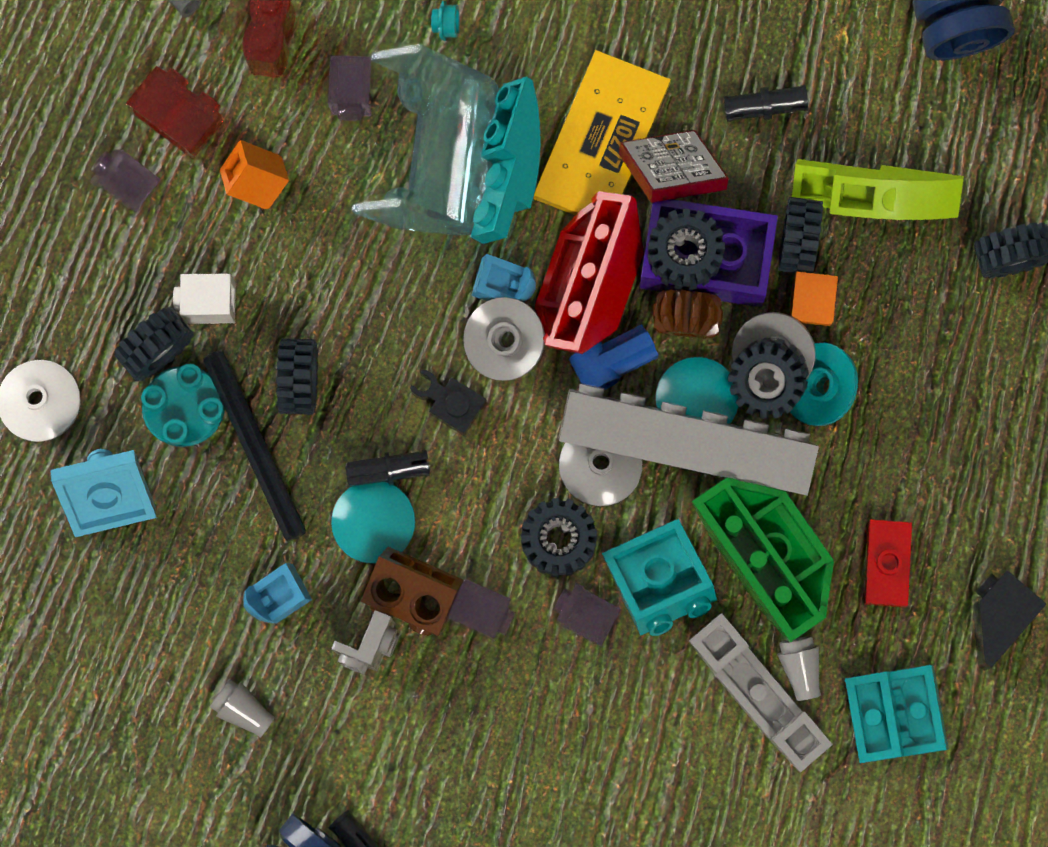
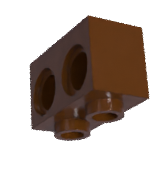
(415, 580)

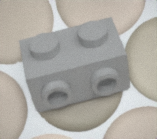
(378, 641)

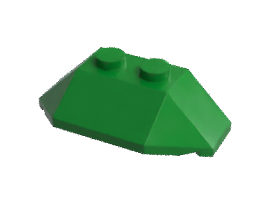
(770, 552)

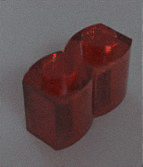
(266, 36)
(175, 111)

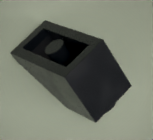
(1002, 615)

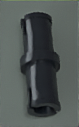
(766, 103)

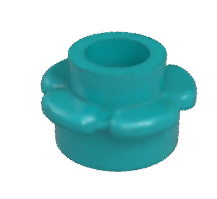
(446, 21)

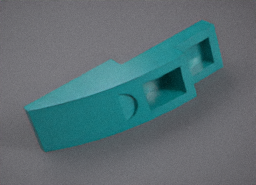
(514, 150)

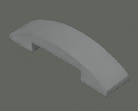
(759, 693)

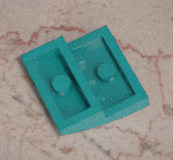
(896, 714)

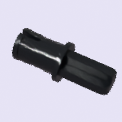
(387, 468)

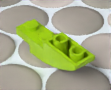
(881, 193)

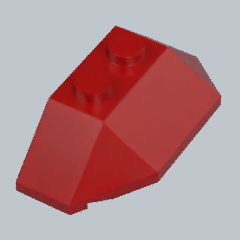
(591, 274)

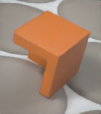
(254, 175)
(813, 298)

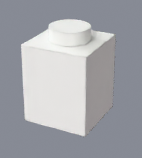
(205, 298)

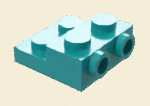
(660, 578)

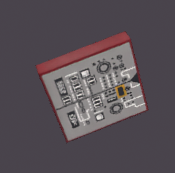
(673, 166)

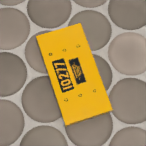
(611, 107)

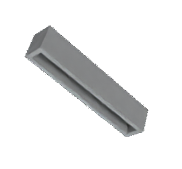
(687, 440)

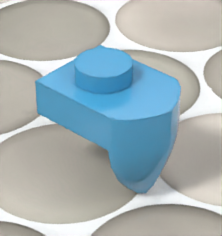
(503, 279)
(276, 595)

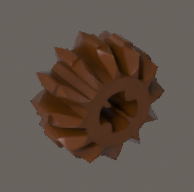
(687, 314)

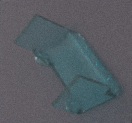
(446, 166)

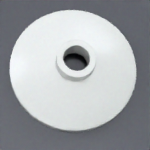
(54, 412)

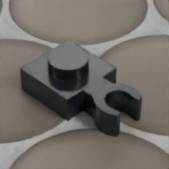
(453, 404)

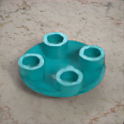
(699, 386)
(182, 406)
(371, 520)

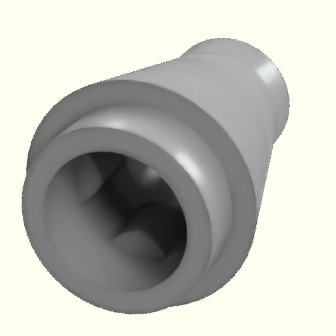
(801, 666)
(241, 708)

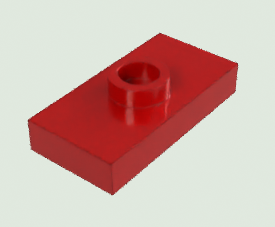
(888, 563)

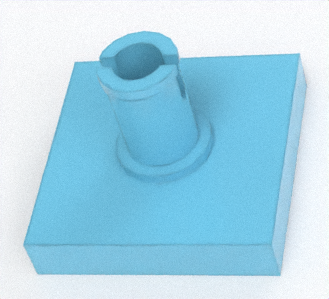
(103, 492)

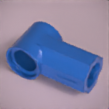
(609, 361)

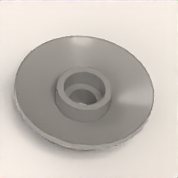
(775, 326)
(485, 333)
(595, 485)

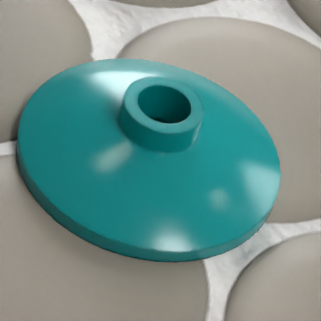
(824, 408)

